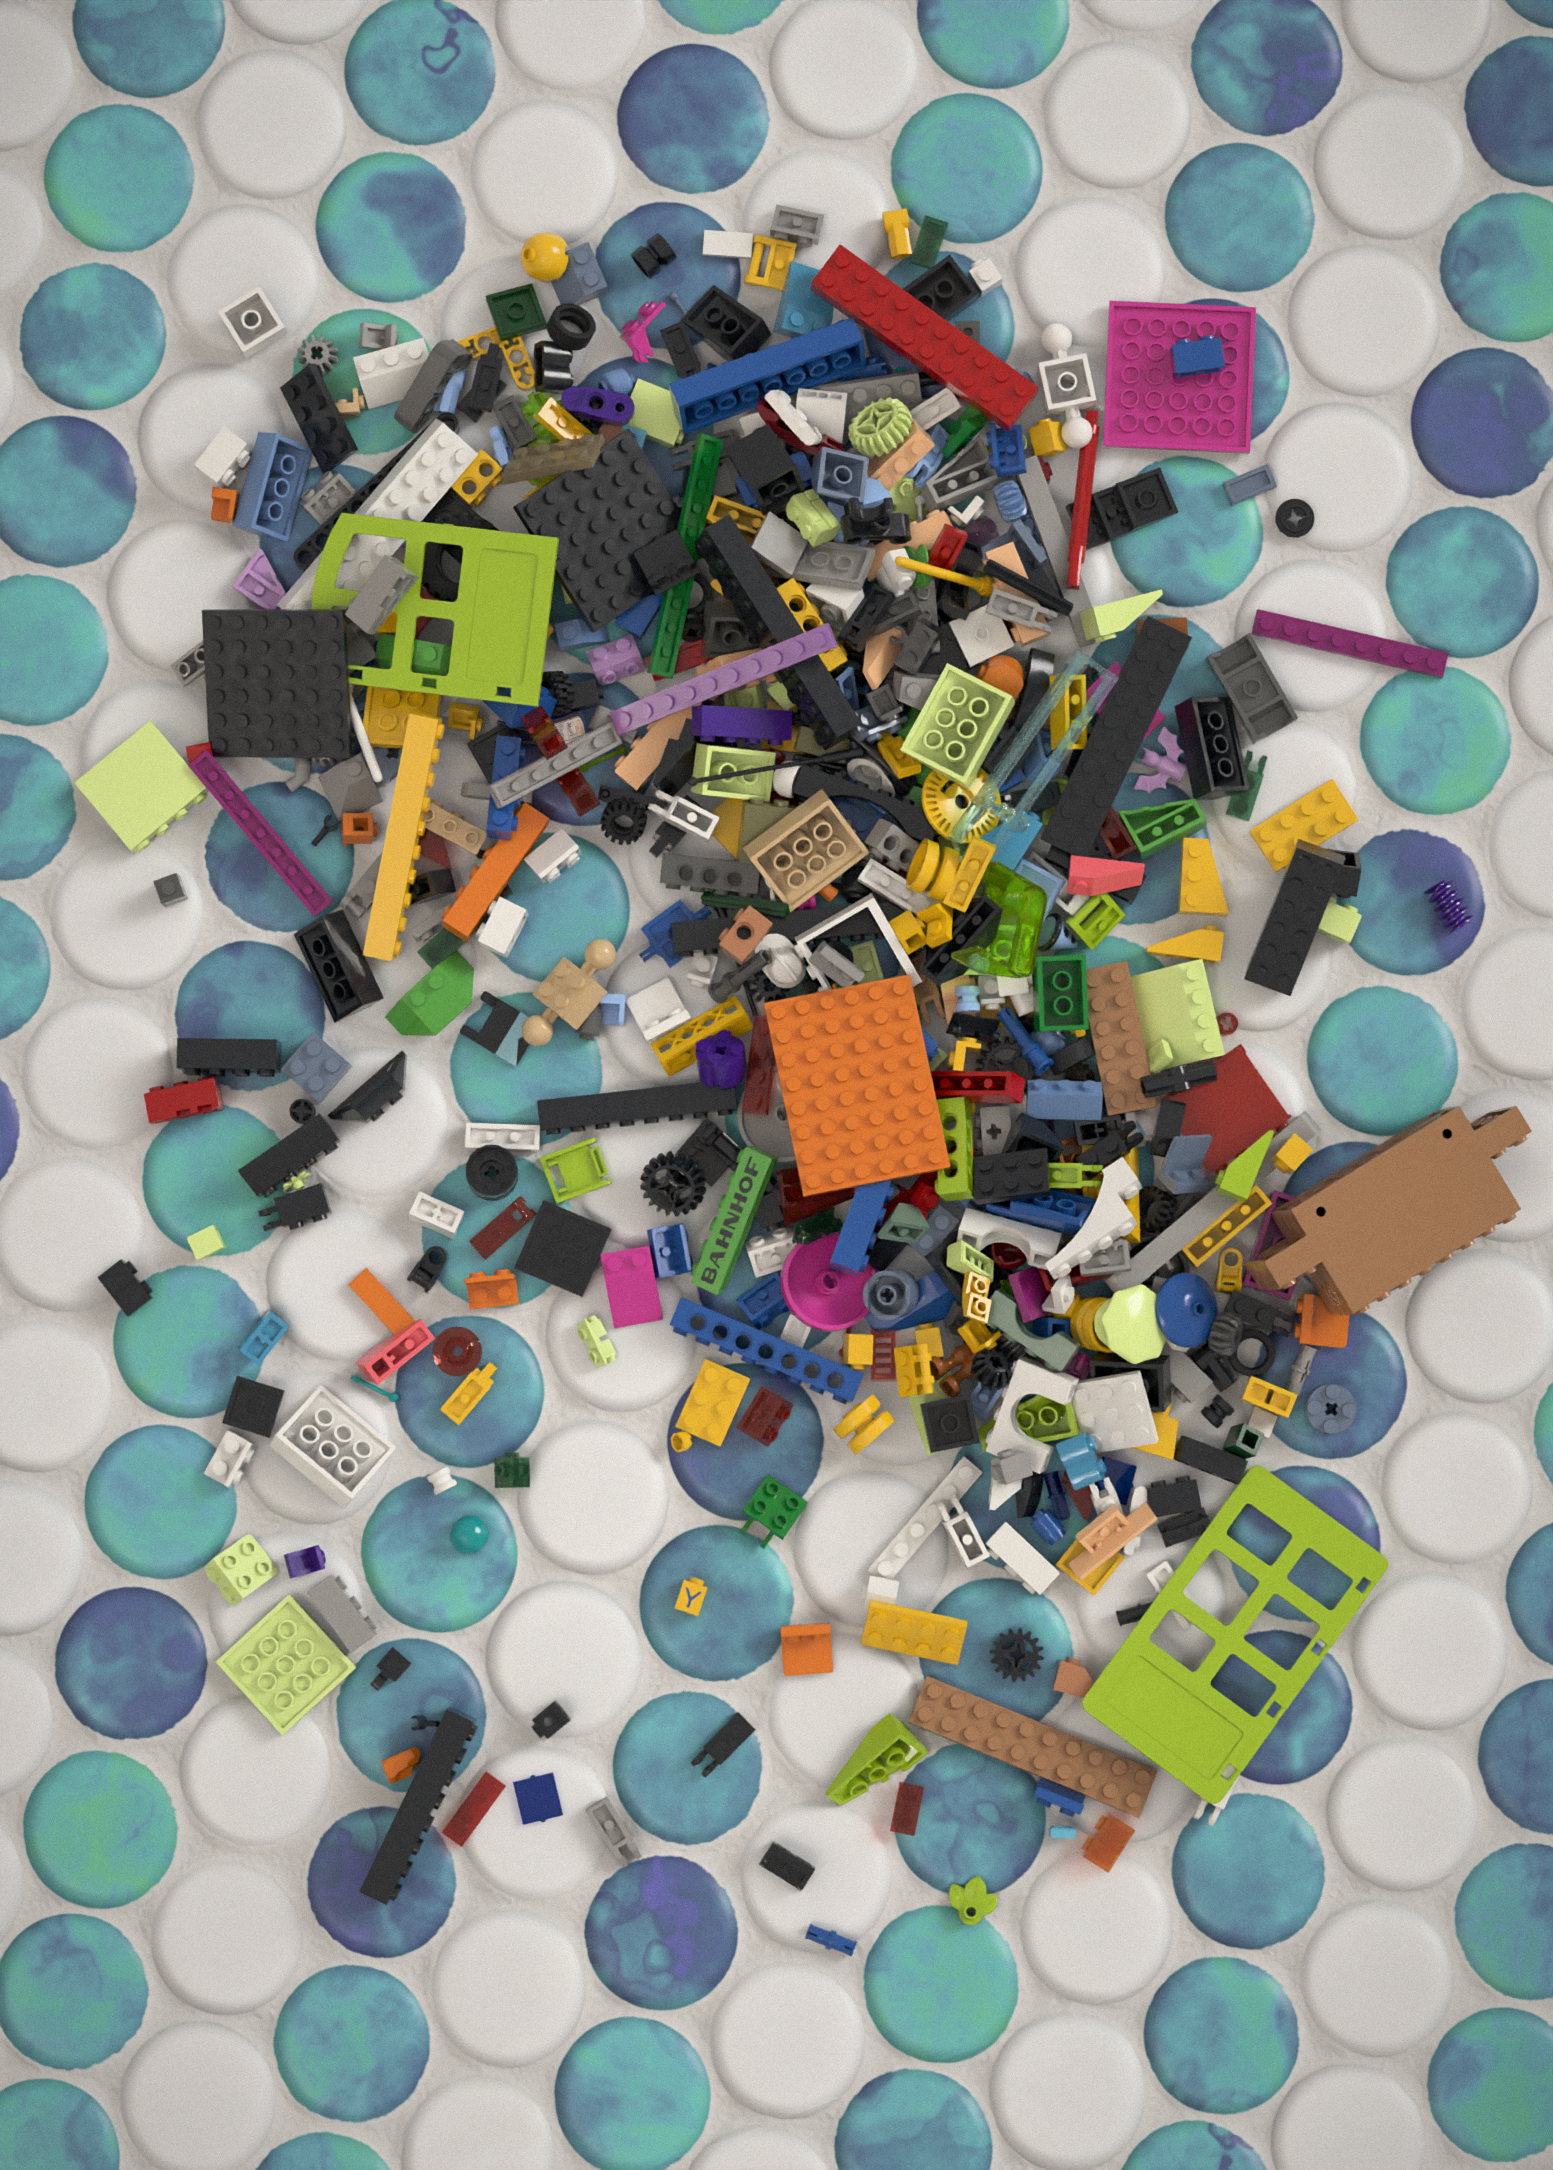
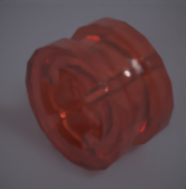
(1233, 1020)

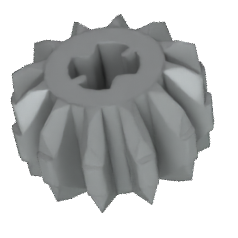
(320, 345)

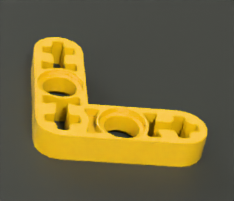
(492, 334)

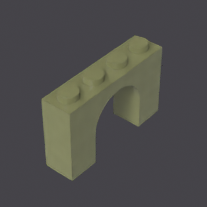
(757, 818)

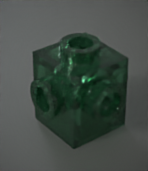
(512, 1471)

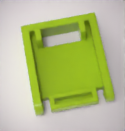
(579, 1169)

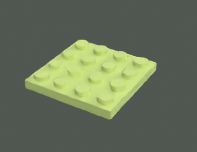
(286, 1664)

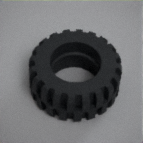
(433, 576)

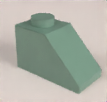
(904, 1224)

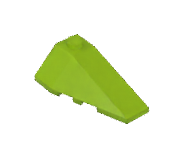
(881, 1753)

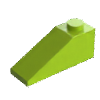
(1241, 1173)

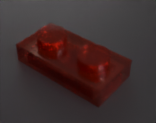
(906, 1808)

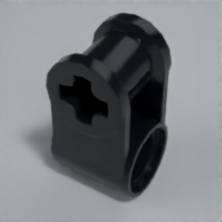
(428, 1269)

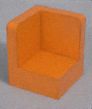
(224, 504)

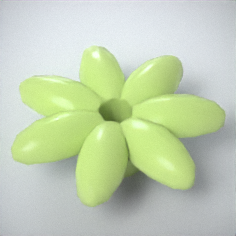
(296, 1182)

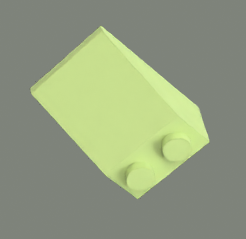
(1107, 619)
(720, 759)

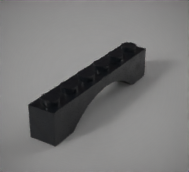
(908, 816)

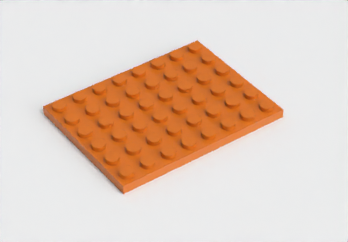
(856, 1085)

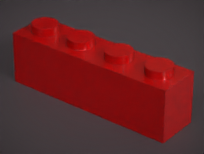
(979, 1086)

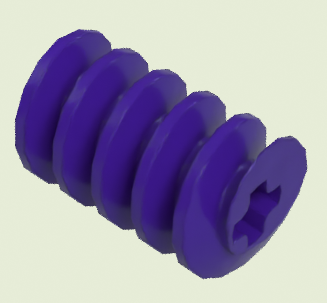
(1449, 905)

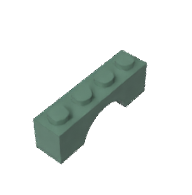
(1055, 1350)

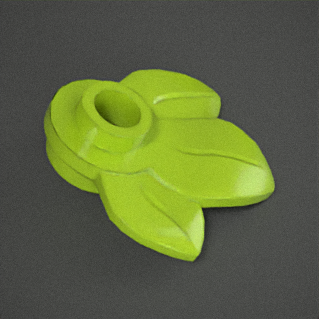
(973, 1897)

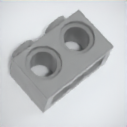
(895, 843)

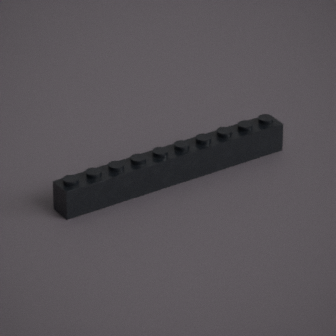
(703, 935)

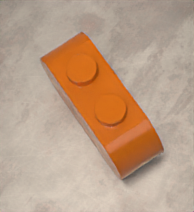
(1003, 673)

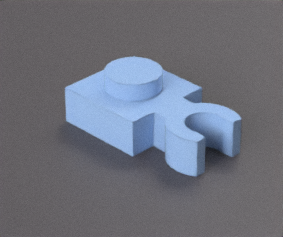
(502, 449)

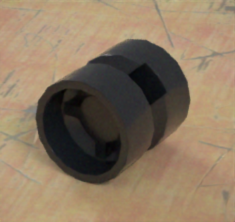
(653, 256)

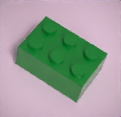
(1060, 993)

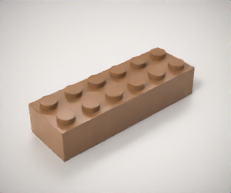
(1117, 1039)

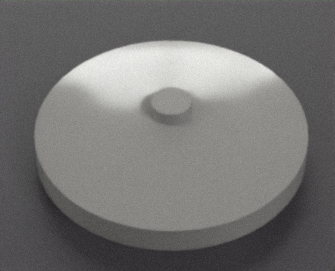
(771, 1130)

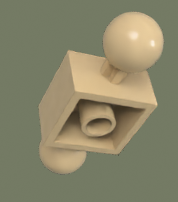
(569, 993)

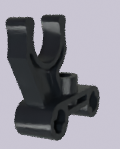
(863, 523)

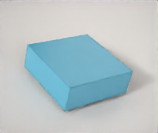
(1062, 1832)

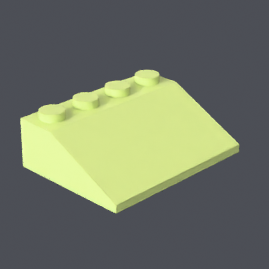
(958, 725)
(1179, 1009)

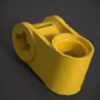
(1229, 1274)

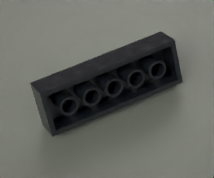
(1294, 917)

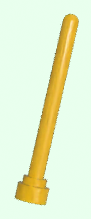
(982, 585)

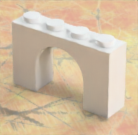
(1028, 1378)

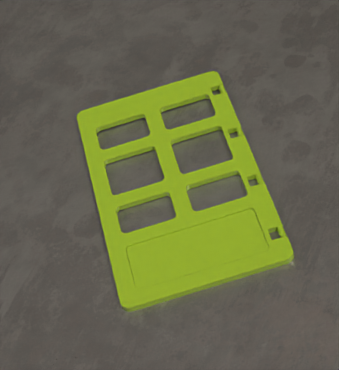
(1176, 1712)

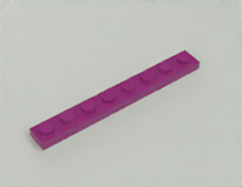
(1349, 643)
(260, 833)

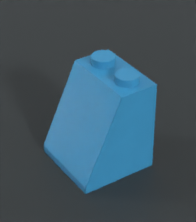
(1018, 843)

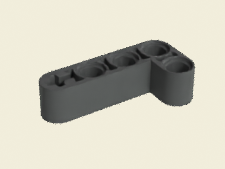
(430, 382)

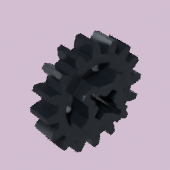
(1005, 1653)

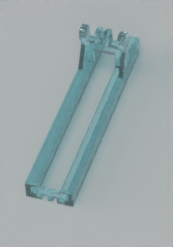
(1015, 819)

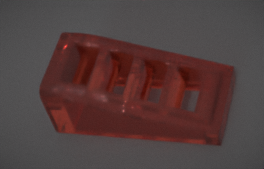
(883, 1377)

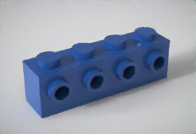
(506, 760)

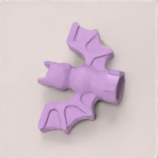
(1165, 765)

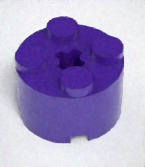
(721, 1060)

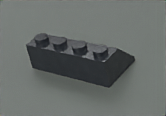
(1211, 747)
(338, 965)
(290, 1156)

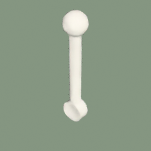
(919, 500)

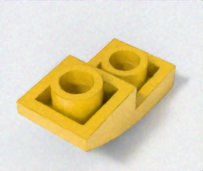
(974, 1297)

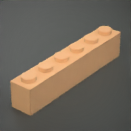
(648, 751)

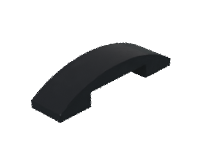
(1037, 682)

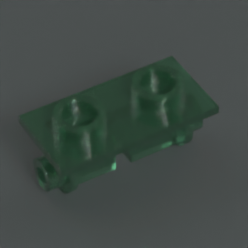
(810, 1228)

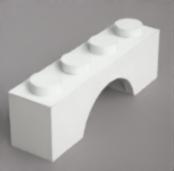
(982, 1229)

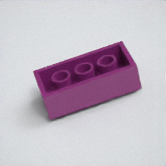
(1268, 1236)

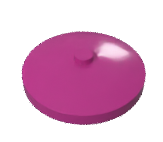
(820, 1294)

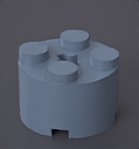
(884, 1305)
(1344, 1409)

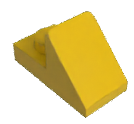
(939, 923)

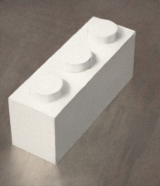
(1021, 1559)

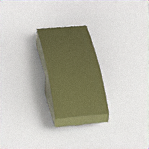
(806, 743)

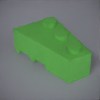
(1162, 825)

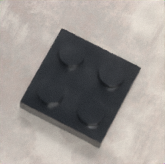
(253, 1406)

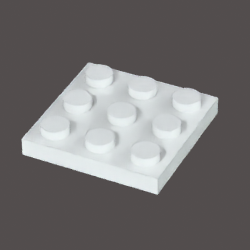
(1115, 1411)

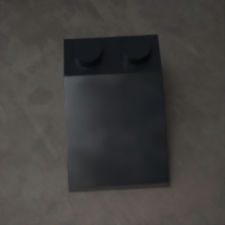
(726, 325)

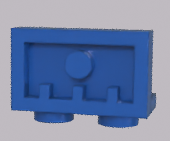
(764, 1302)

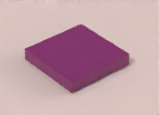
(1029, 1293)

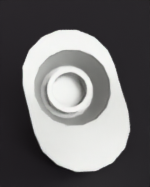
(870, 773)
(786, 966)

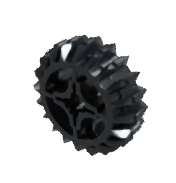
(989, 1057)
(655, 1187)

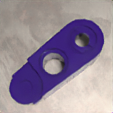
(578, 399)

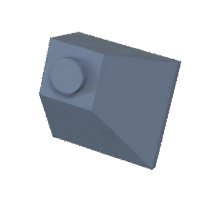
(839, 474)

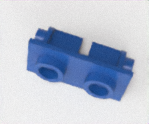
(872, 369)

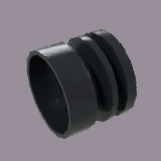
(494, 1158)

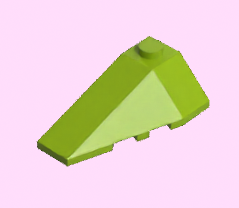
(1041, 1420)

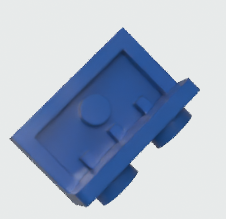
(1007, 450)
(670, 1250)
(1051, 1793)

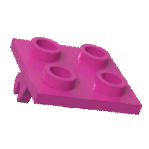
(635, 333)

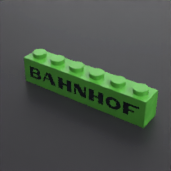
(734, 1219)

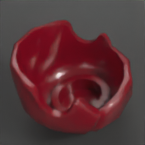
(1007, 1255)

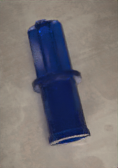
(1056, 1495)

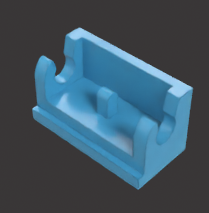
(263, 1337)

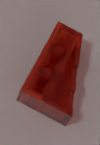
(797, 1207)

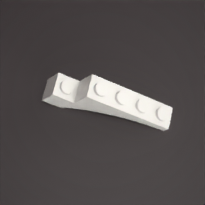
(1106, 1221)

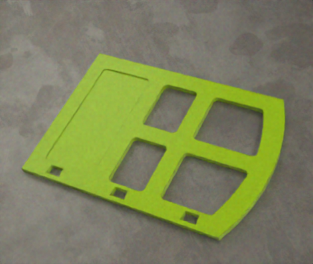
(497, 614)

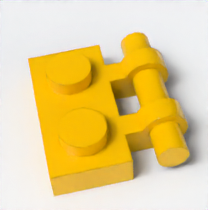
(913, 1370)

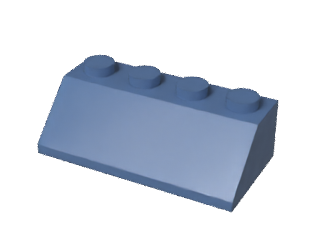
(273, 486)

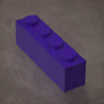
(741, 723)

